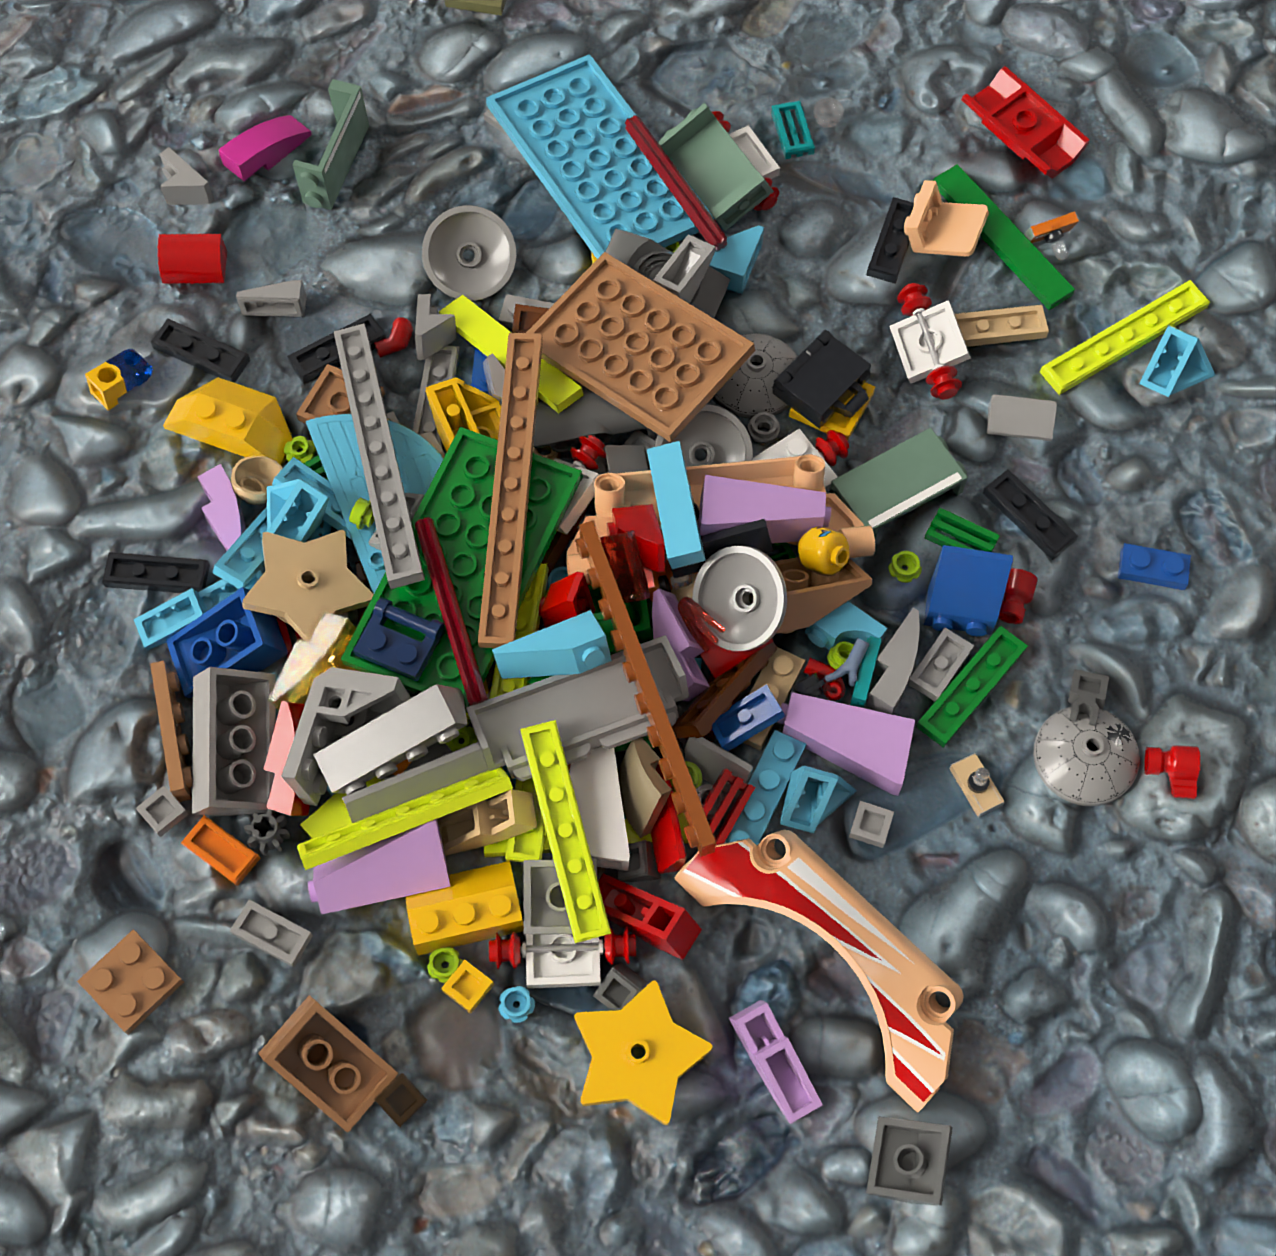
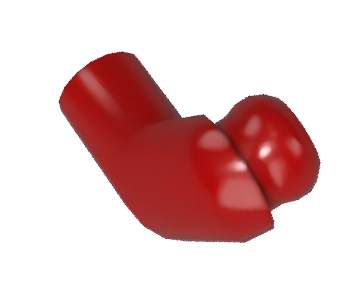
(398, 339)
(834, 689)

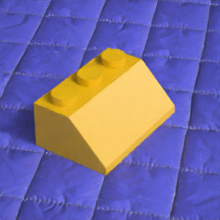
(467, 911)

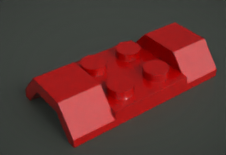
(1027, 123)

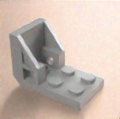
(331, 703)

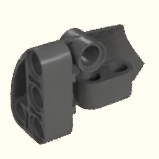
(583, 418)

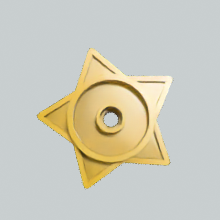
(645, 1081)

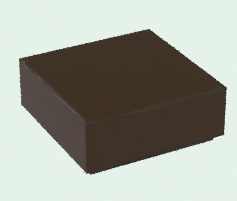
(400, 1099)

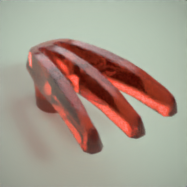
(690, 614)

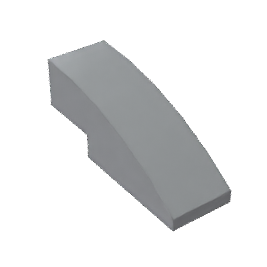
(686, 268)
(895, 666)

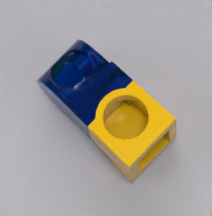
(118, 377)

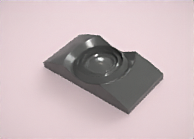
(650, 257)

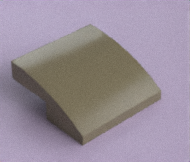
(641, 787)

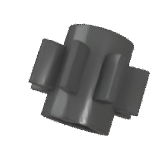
(261, 825)

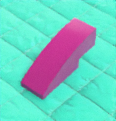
(263, 145)

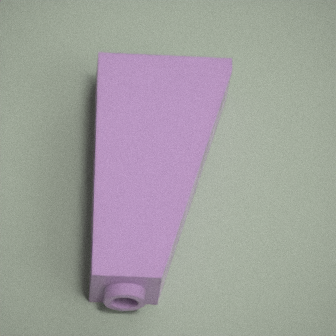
(786, 510)
(853, 738)
(382, 871)

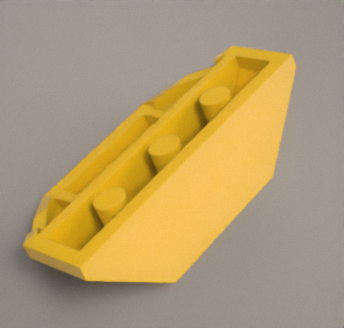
(462, 406)
(232, 420)

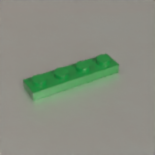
(971, 686)

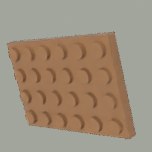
(640, 346)

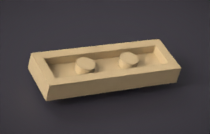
(1003, 325)
(780, 677)

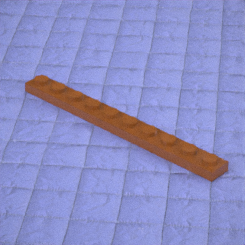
(648, 699)

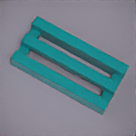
(797, 148)
(865, 673)

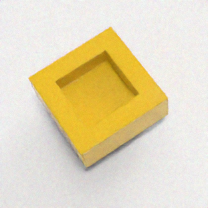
(467, 986)

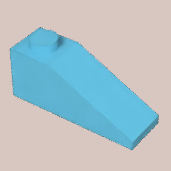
(555, 650)

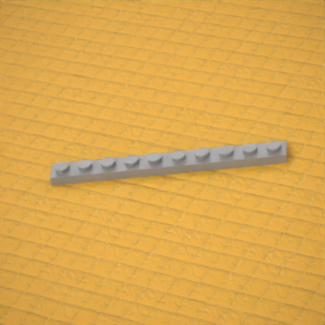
(378, 458)

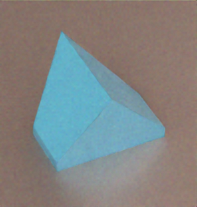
(1177, 363)
(295, 509)
(813, 797)

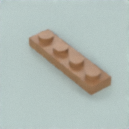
(174, 742)

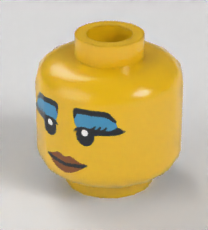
(823, 550)

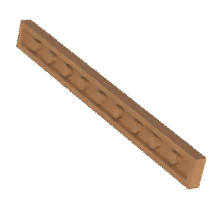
(511, 491)

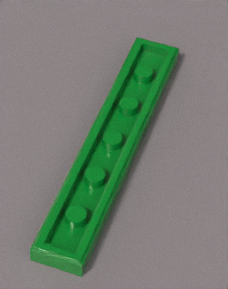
(1008, 240)

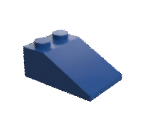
(967, 590)
(226, 639)

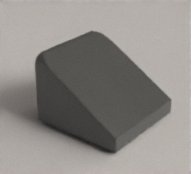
(641, 863)
(619, 987)

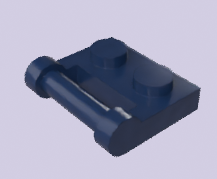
(394, 649)

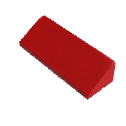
(667, 837)

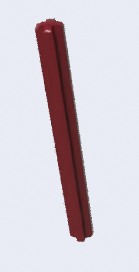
(676, 183)
(450, 611)

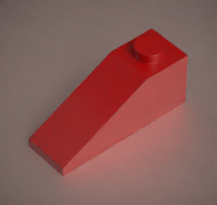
(649, 917)

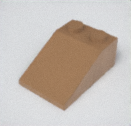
(816, 594)
(327, 1063)

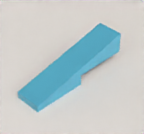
(675, 505)
(181, 610)

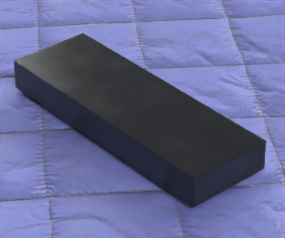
(892, 243)
(200, 351)
(312, 359)
(1030, 514)
(750, 534)
(155, 573)

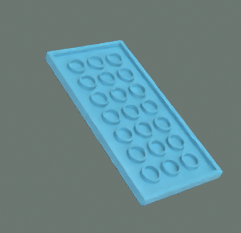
(578, 146)

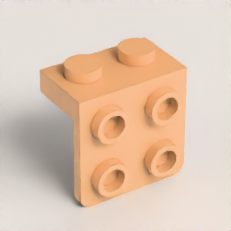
(943, 226)

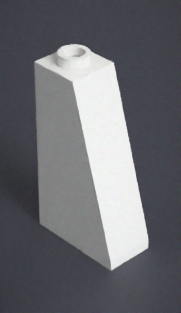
(601, 808)

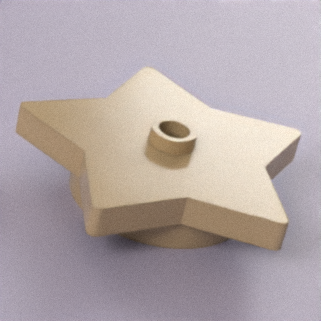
(306, 582)

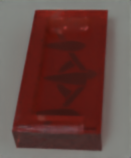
(626, 565)

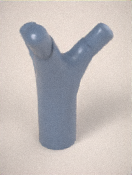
(851, 664)

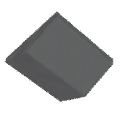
(909, 1161)

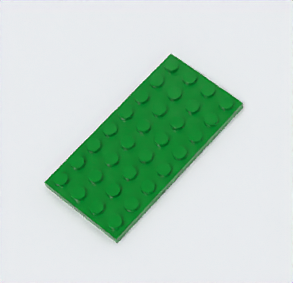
(461, 511)

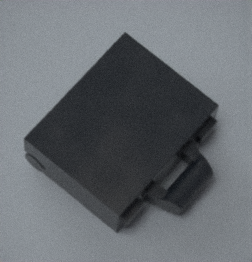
(824, 380)

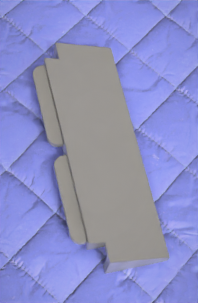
(588, 709)

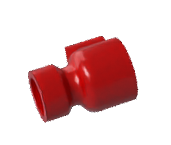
(1018, 592)
(1180, 764)

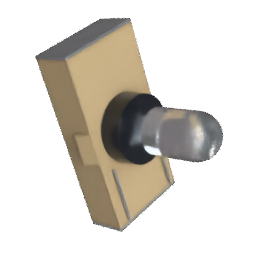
(977, 785)

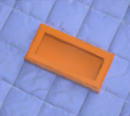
(220, 850)

